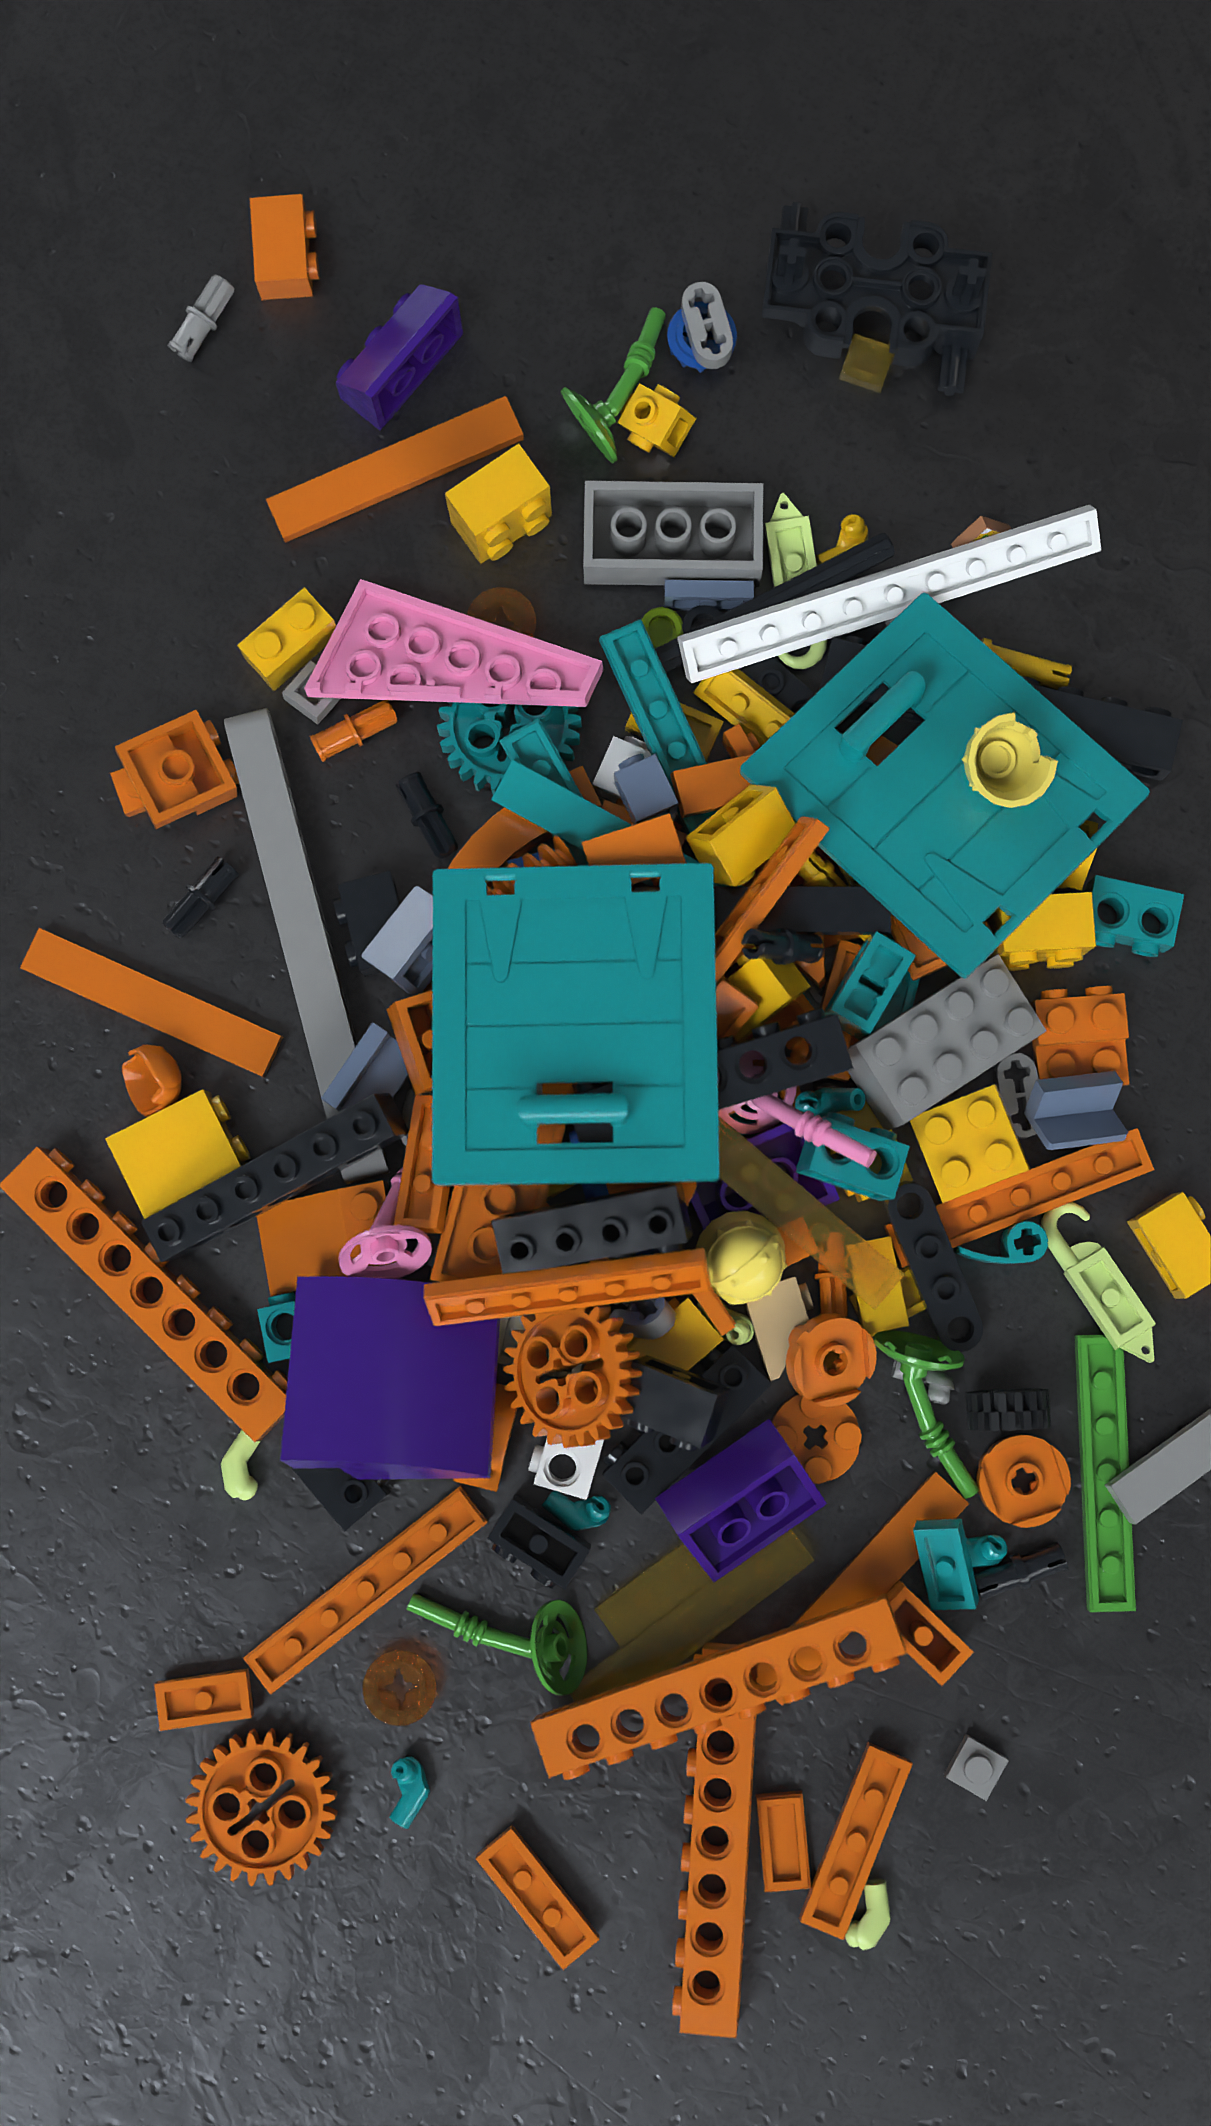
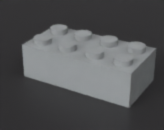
(672, 532)
(943, 1043)

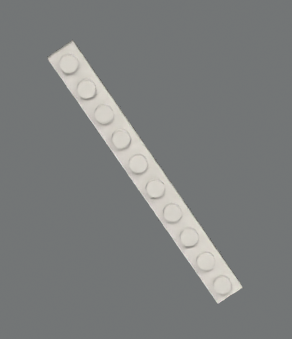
(889, 593)

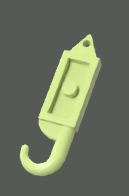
(790, 555)
(1101, 1287)

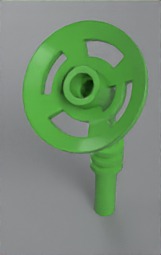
(600, 416)
(917, 1356)
(541, 1648)

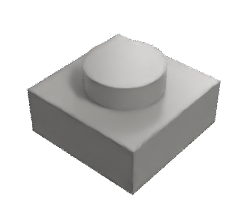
(312, 707)
(976, 1767)

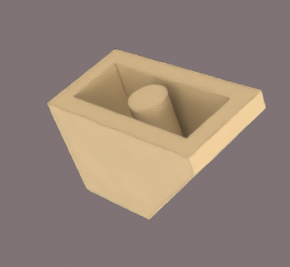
(775, 1318)

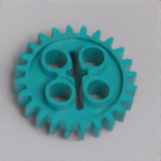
(473, 720)

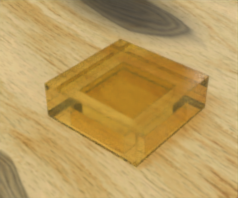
(866, 363)

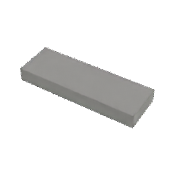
(1164, 1471)

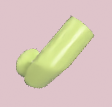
(235, 1469)

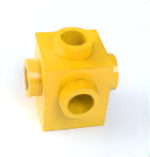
(656, 419)

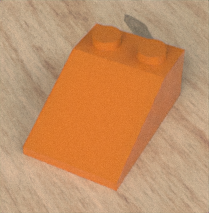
(309, 1232)

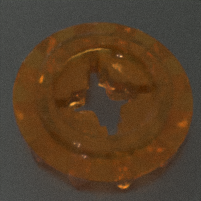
(514, 605)
(384, 1703)

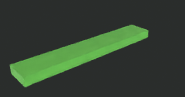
(1102, 1458)

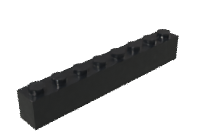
(1136, 738)

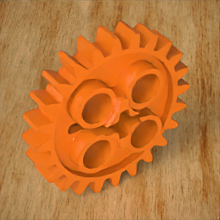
(581, 1414)
(287, 1837)

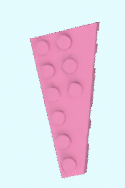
(425, 652)

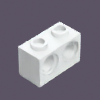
(584, 1458)

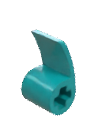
(1008, 1251)

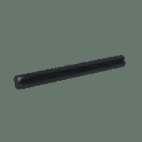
(813, 580)

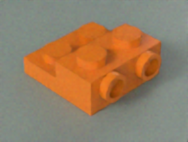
(178, 769)
(1081, 1033)

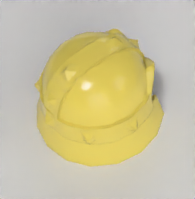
(1006, 763)
(743, 1256)

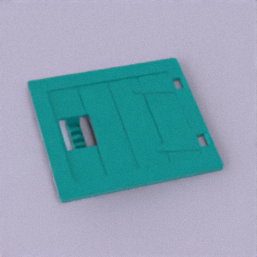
(912, 822)
(574, 989)

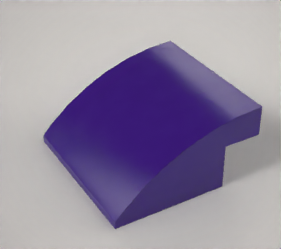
(386, 1387)

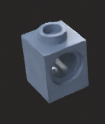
(644, 788)

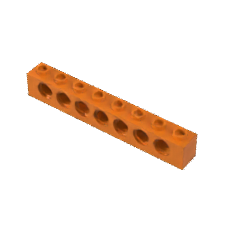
(30, 1188)
(567, 1756)
(716, 2009)

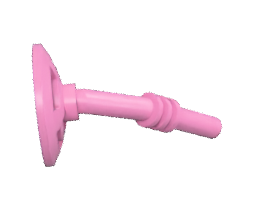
(772, 1110)
(386, 1244)

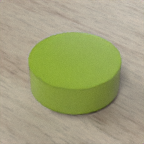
(662, 625)

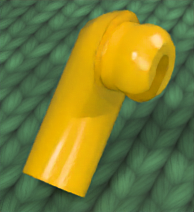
(852, 533)

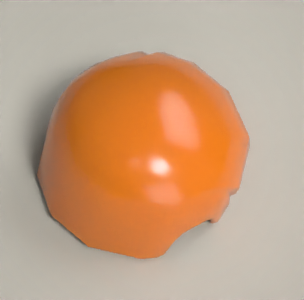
(152, 1079)

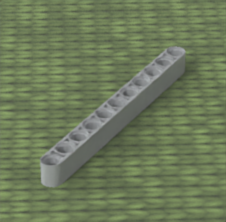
(296, 908)

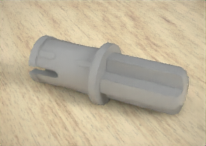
(201, 317)

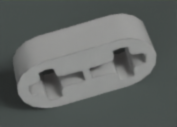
(716, 322)
(1007, 1088)
(658, 1320)

